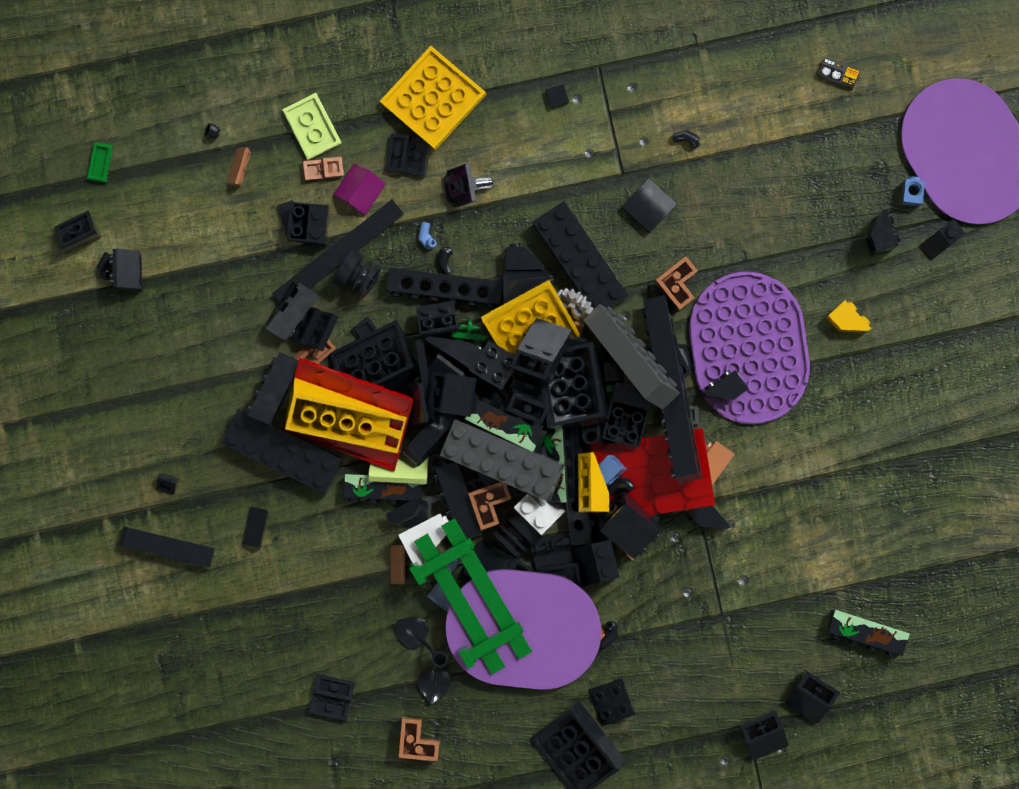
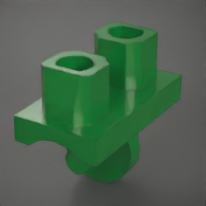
(476, 339)

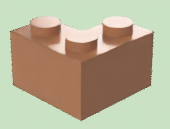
(673, 281)
(483, 502)
(414, 746)

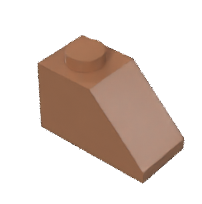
(718, 459)

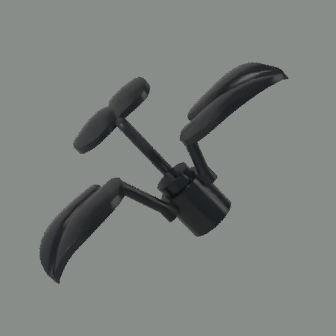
(431, 682)

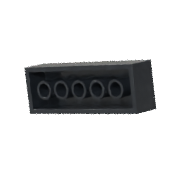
(579, 257)
(283, 453)

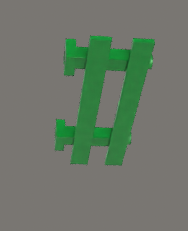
(437, 564)

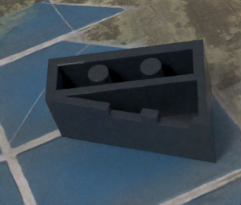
(291, 309)

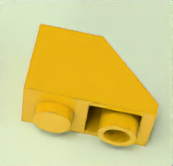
(846, 319)

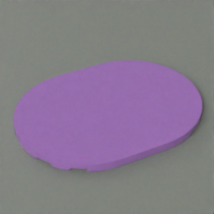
(964, 149)
(759, 331)
(556, 623)

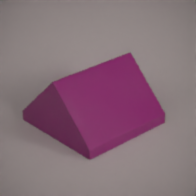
(360, 188)

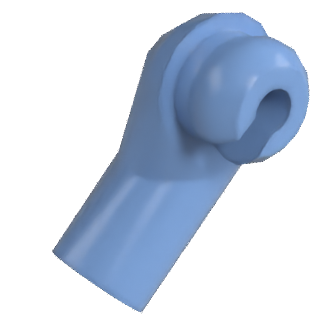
(424, 236)

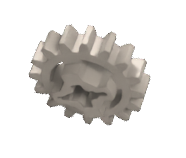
(575, 304)

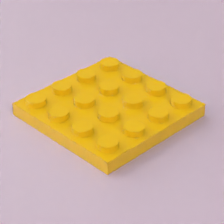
(433, 97)
(513, 319)

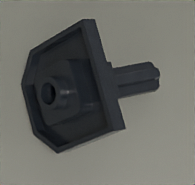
(461, 186)

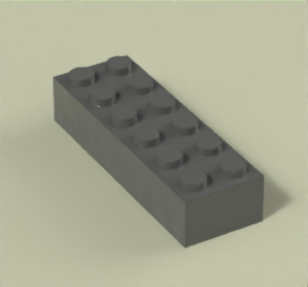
(631, 356)
(502, 460)

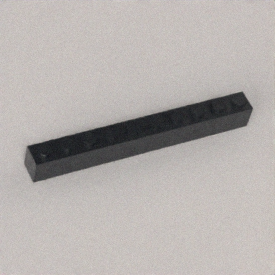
(677, 413)

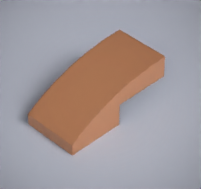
(322, 169)

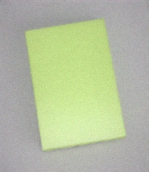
(312, 126)
(404, 473)

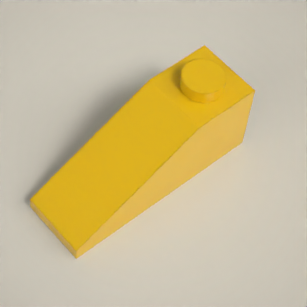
(591, 485)

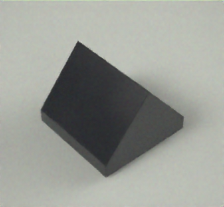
(167, 483)

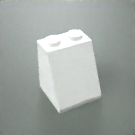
(539, 512)
(432, 527)

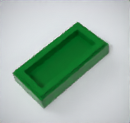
(100, 162)

